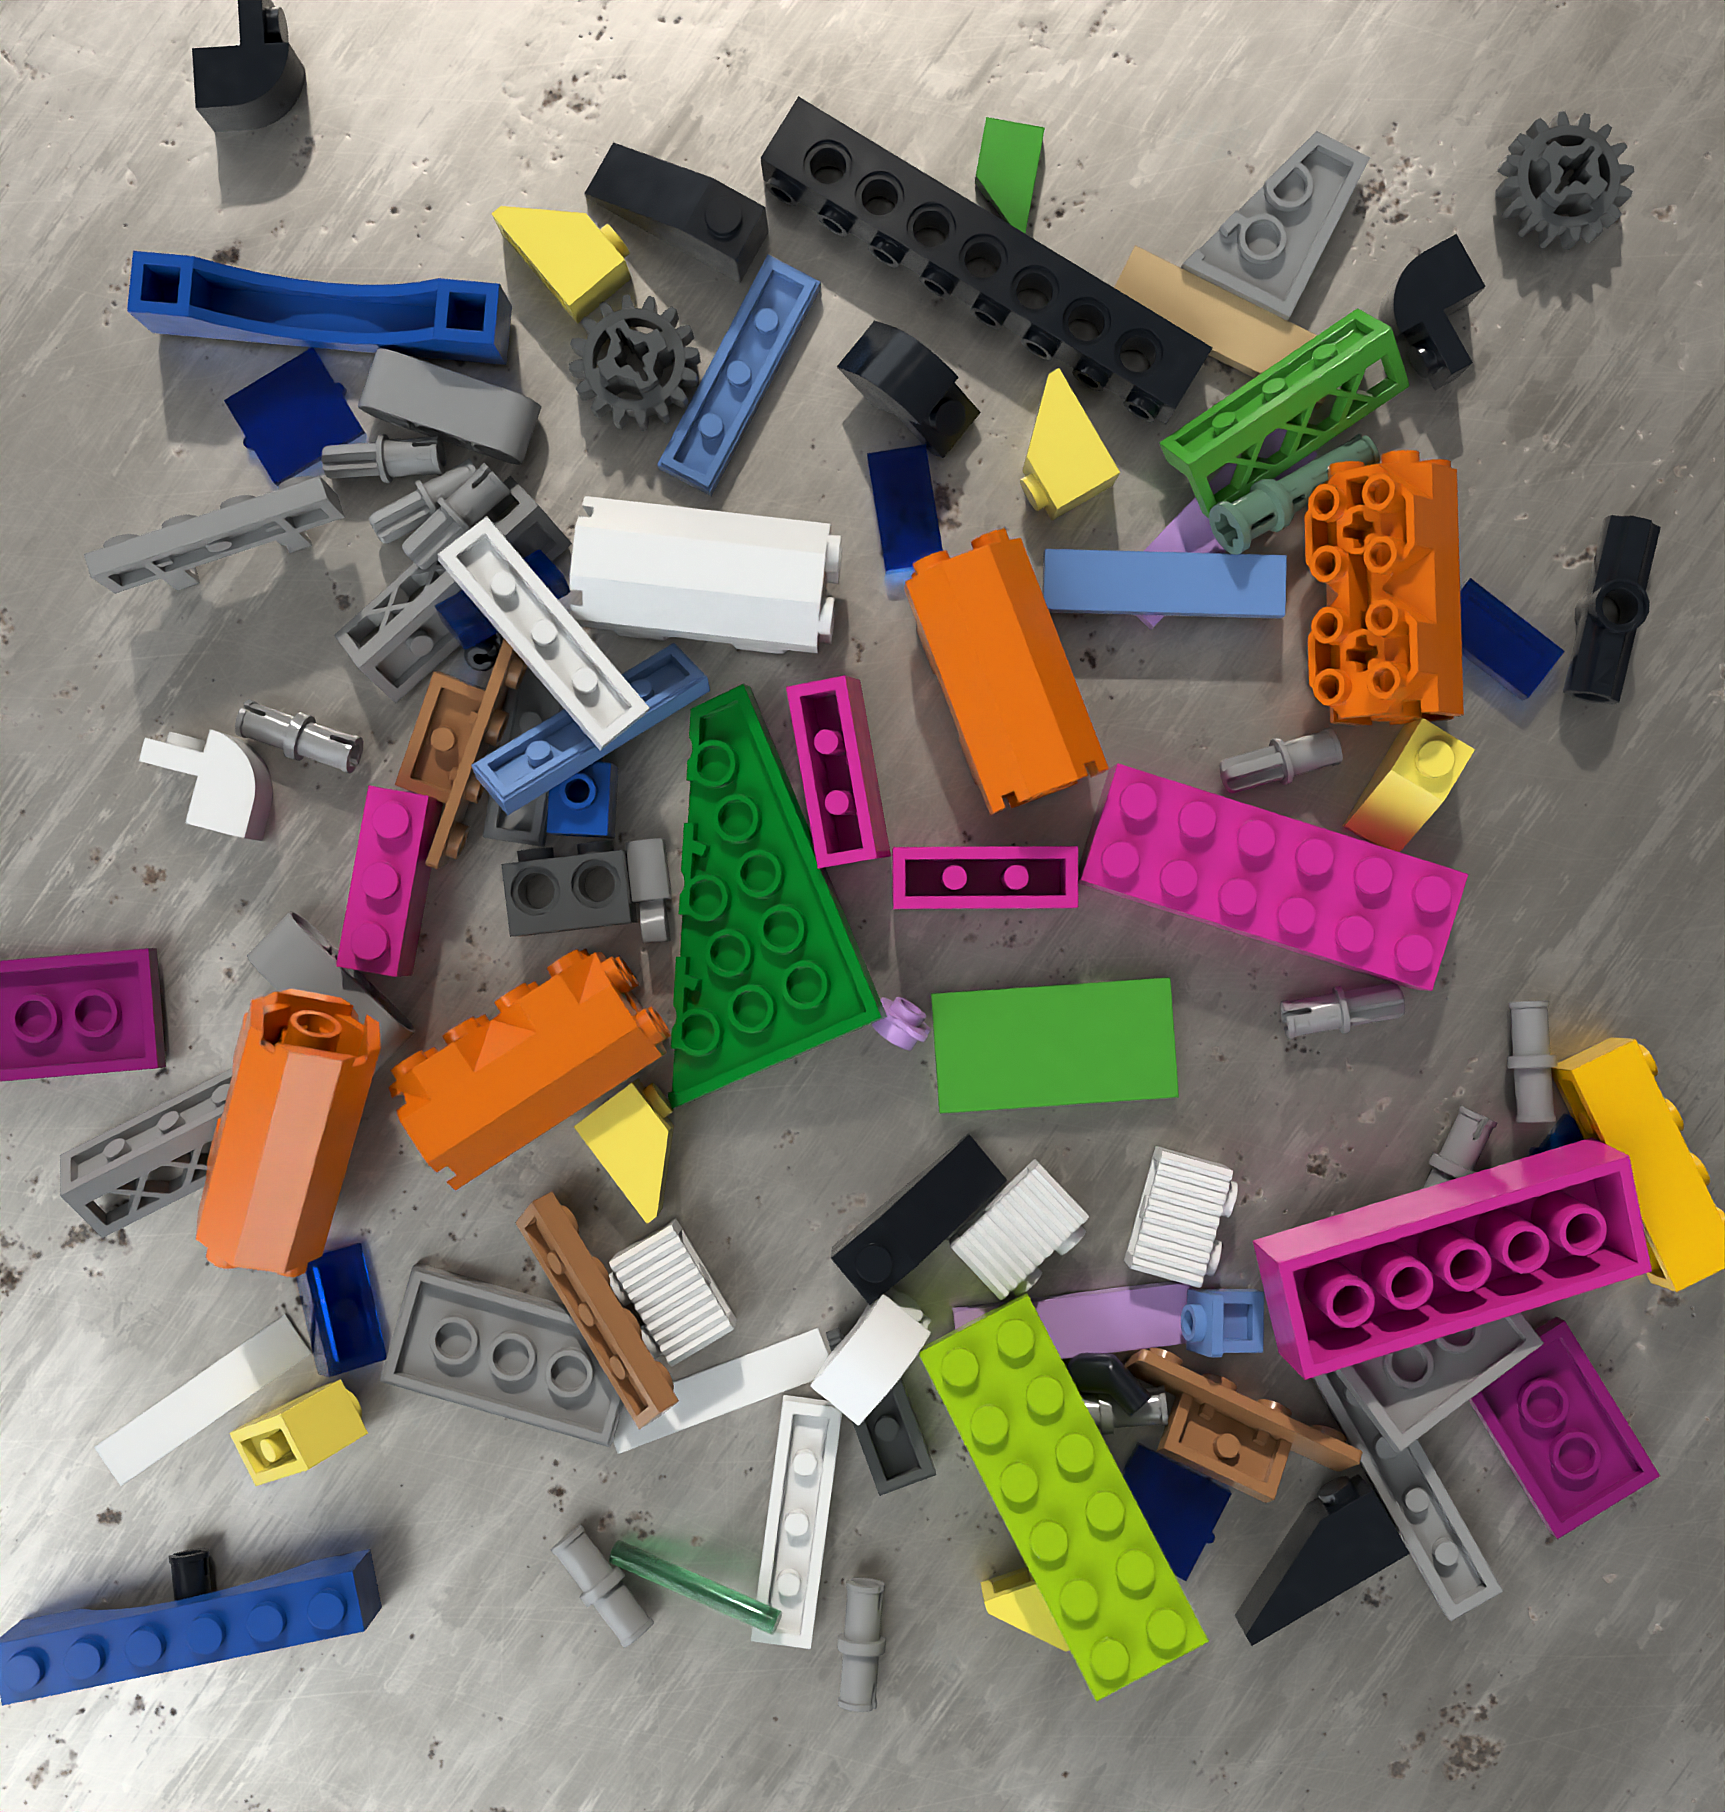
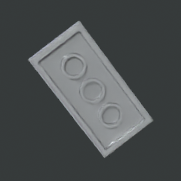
(500, 1355)

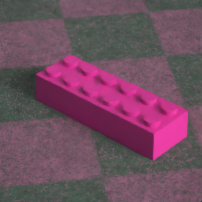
(1271, 878)
(1452, 1256)

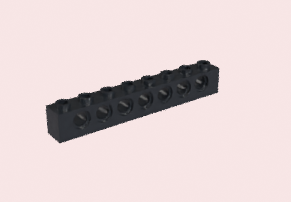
(816, 140)

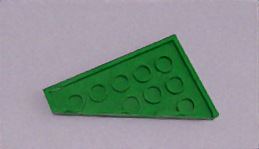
(762, 931)

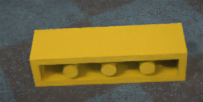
(1620, 1104)

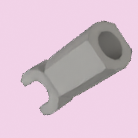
(650, 886)

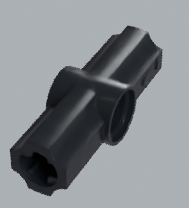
(1622, 574)

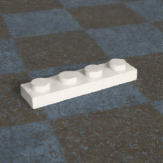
(543, 633)
(798, 1518)

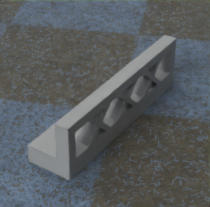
(411, 633)
(126, 1154)

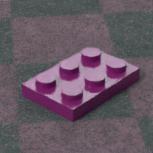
(80, 1014)
(1563, 1433)

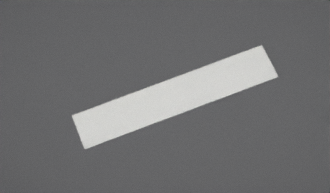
(730, 1387)
(202, 1400)

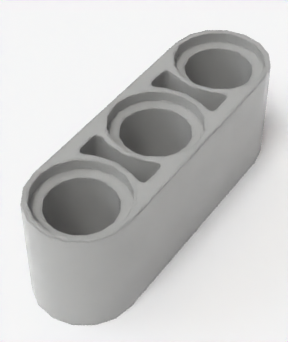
(449, 405)
(303, 959)

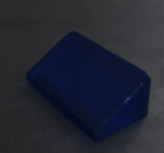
(341, 1311)

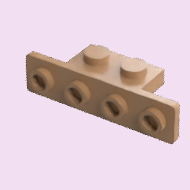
(449, 737)
(1233, 1435)

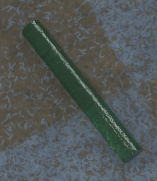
(695, 1587)

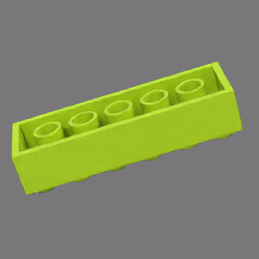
(1062, 1497)

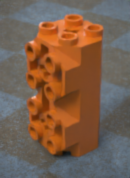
(1392, 591)
(1003, 671)
(528, 1065)
(286, 1131)

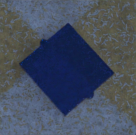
(294, 416)
(1176, 1505)

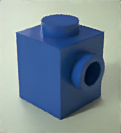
(585, 803)

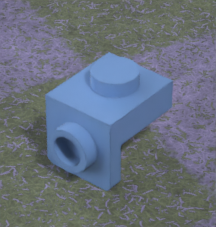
(1223, 1321)

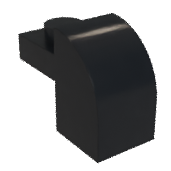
(251, 81)
(1419, 308)
(912, 383)

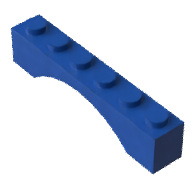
(231, 303)
(117, 1645)

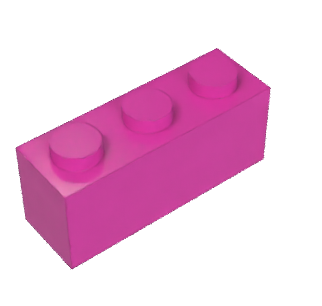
(838, 771)
(985, 877)
(389, 882)

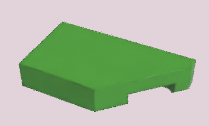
(1009, 168)

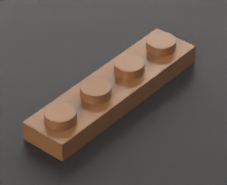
(606, 1326)

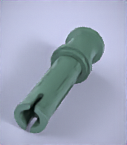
(1274, 502)

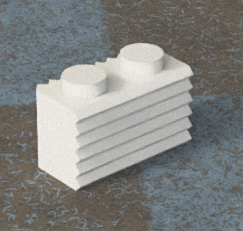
(1181, 1217)
(1020, 1231)
(671, 1293)

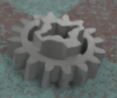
(1592, 189)
(615, 374)

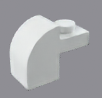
(231, 783)
(873, 1355)

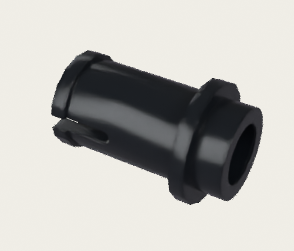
(190, 1573)

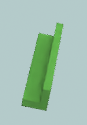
(1285, 400)

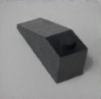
(681, 208)
(917, 1219)
(1326, 1552)

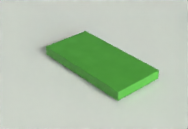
(1054, 1045)

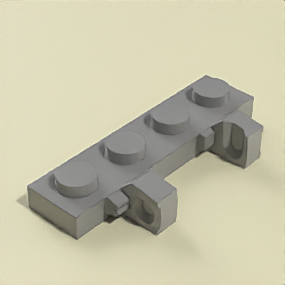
(197, 540)

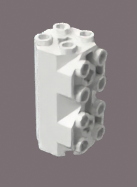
(704, 575)

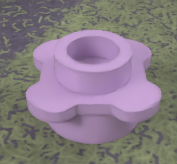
(903, 1023)

